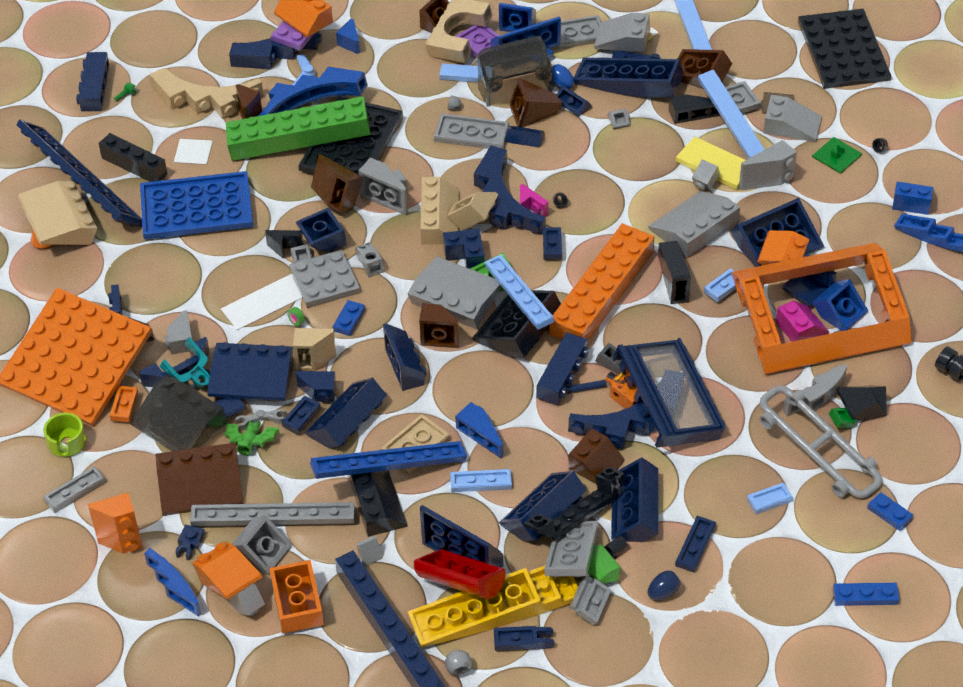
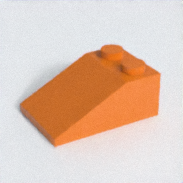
(225, 570)

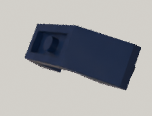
(153, 374)

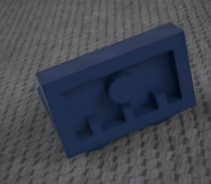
(809, 287)

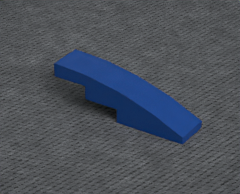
(928, 231)
(174, 583)

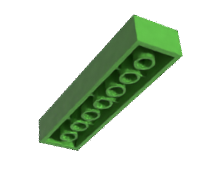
(297, 128)

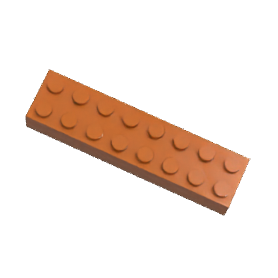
(603, 283)

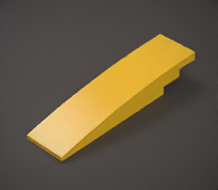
(464, 614)

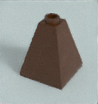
(532, 103)

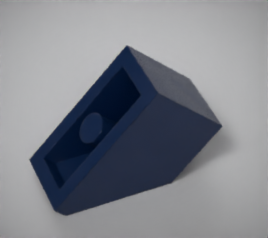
(317, 384)

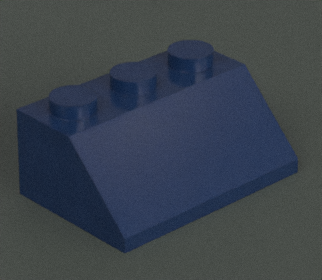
(403, 358)

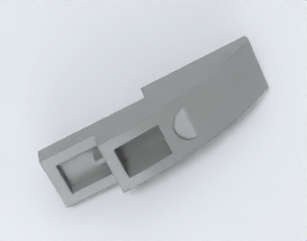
(821, 391)

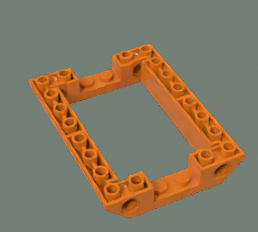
(779, 357)

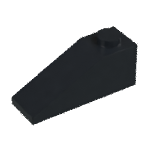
(691, 108)

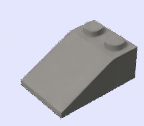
(624, 33)
(791, 119)
(768, 167)
(382, 186)

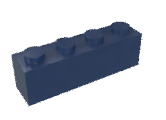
(93, 81)
(562, 368)

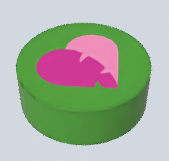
(296, 316)

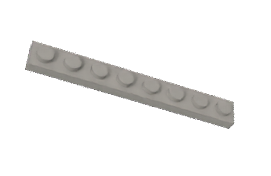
(277, 513)

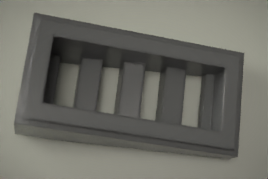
(605, 361)

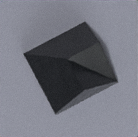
(864, 401)

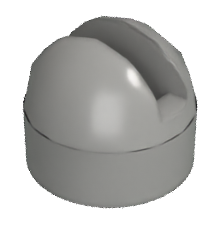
(454, 103)

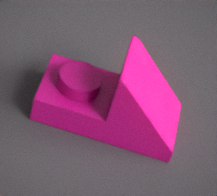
(533, 201)

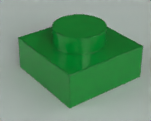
(841, 418)

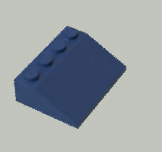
(787, 217)
(251, 371)
(443, 534)

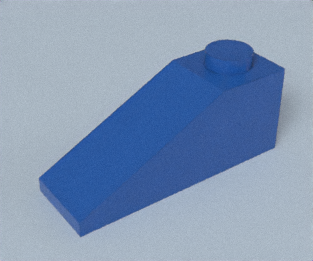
(477, 425)

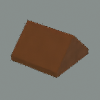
(431, 14)
(248, 101)

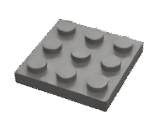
(324, 278)

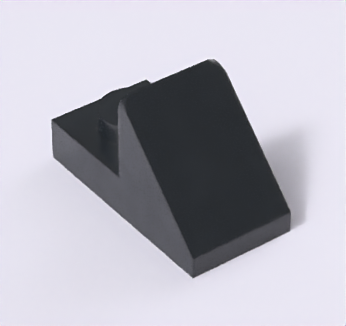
(282, 239)

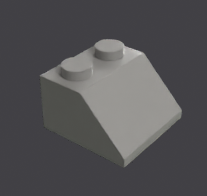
(262, 543)

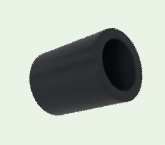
(616, 546)

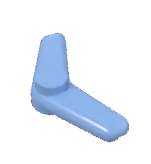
(306, 67)

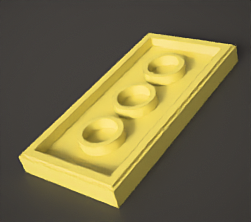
(728, 163)

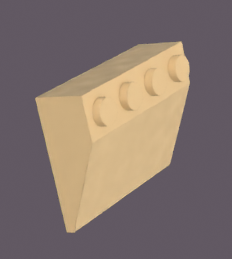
(58, 214)

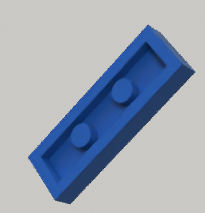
(865, 594)

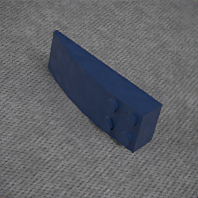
(631, 76)

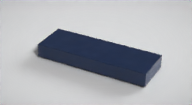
(695, 544)

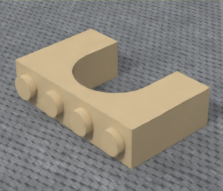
(457, 13)

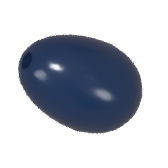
(663, 585)

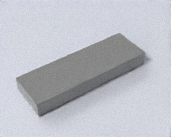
(74, 489)

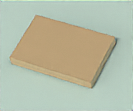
(417, 433)

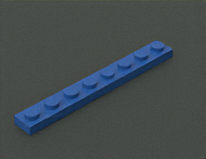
(387, 459)

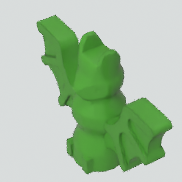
(250, 438)

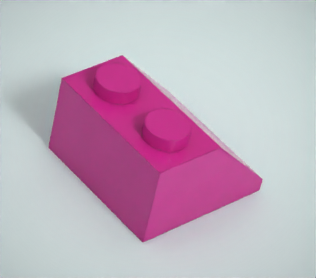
(799, 321)

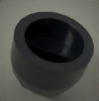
(877, 143)
(563, 197)

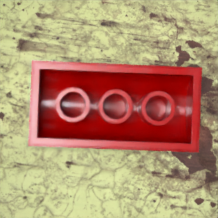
(461, 573)

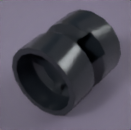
(950, 362)

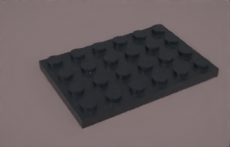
(844, 48)
(356, 151)

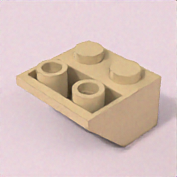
(472, 209)
(313, 348)

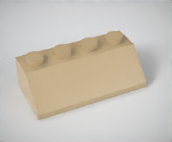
(436, 203)

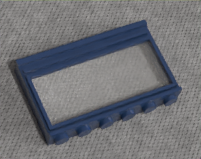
(671, 392)

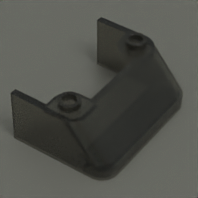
(512, 61)

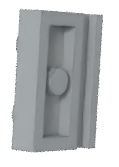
(590, 599)

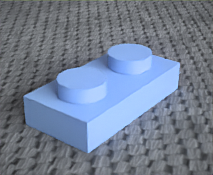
(720, 286)

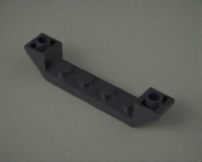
(607, 487)

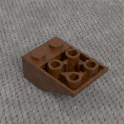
(335, 184)

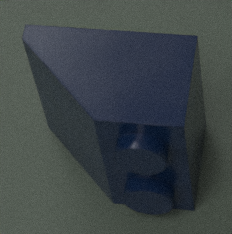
(323, 231)

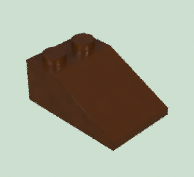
(697, 62)

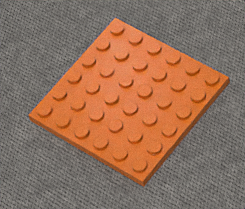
(74, 356)

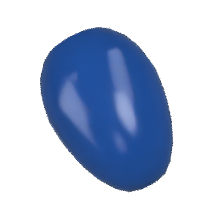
(562, 76)

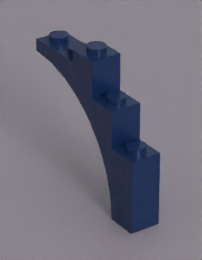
(264, 52)
(506, 210)
(613, 425)

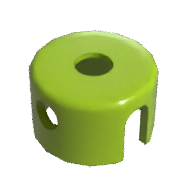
(64, 426)

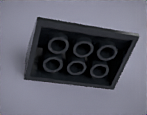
(510, 329)

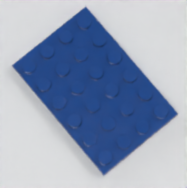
(195, 205)

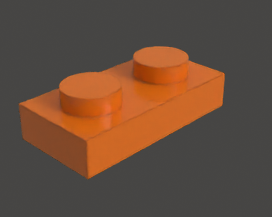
(124, 404)

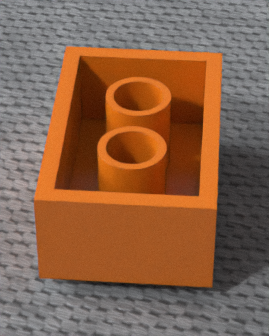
(296, 596)

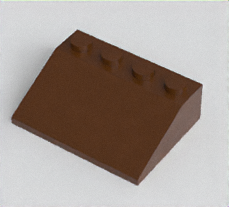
(198, 478)

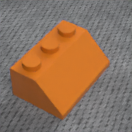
(305, 15)
(116, 523)

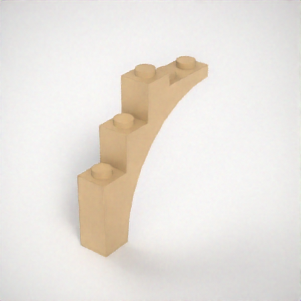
(198, 97)

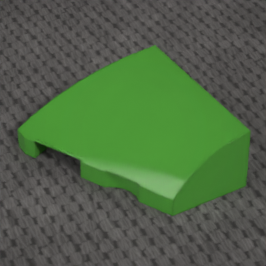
(603, 566)

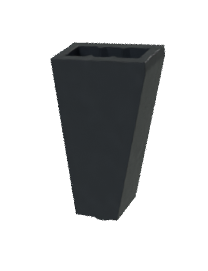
(675, 272)

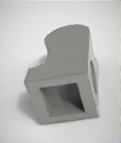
(370, 259)

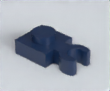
(189, 539)

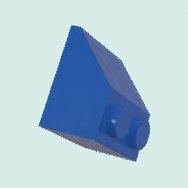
(515, 17)
(912, 198)
(840, 305)

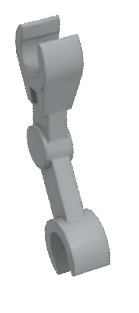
(273, 416)

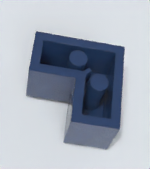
(464, 245)

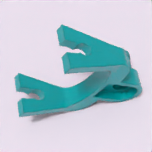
(196, 373)

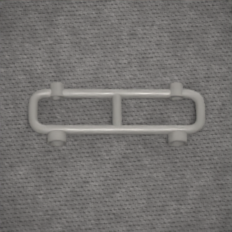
(842, 485)

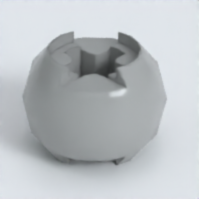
(458, 663)

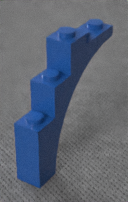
(311, 88)

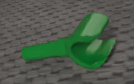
(128, 88)

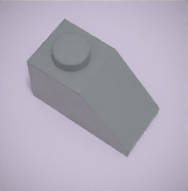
(178, 333)
(247, 601)

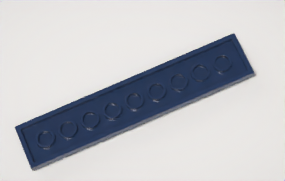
(80, 173)

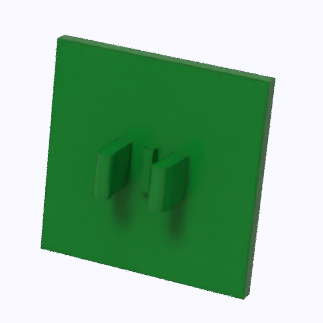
(837, 155)

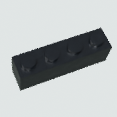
(132, 158)

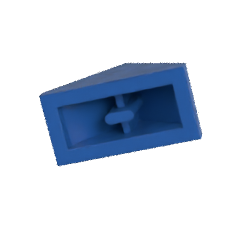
(348, 37)

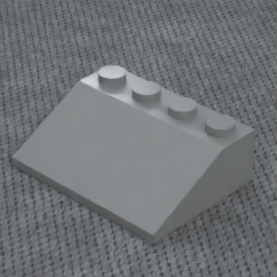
(697, 221)
(457, 289)

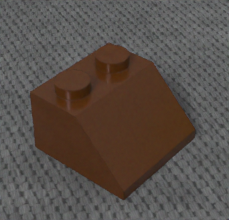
(438, 327)
(594, 455)

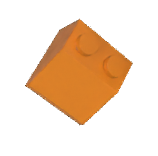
(782, 246)

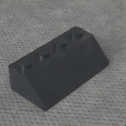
(377, 502)

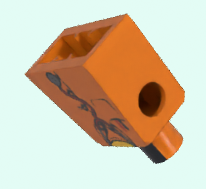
(620, 391)

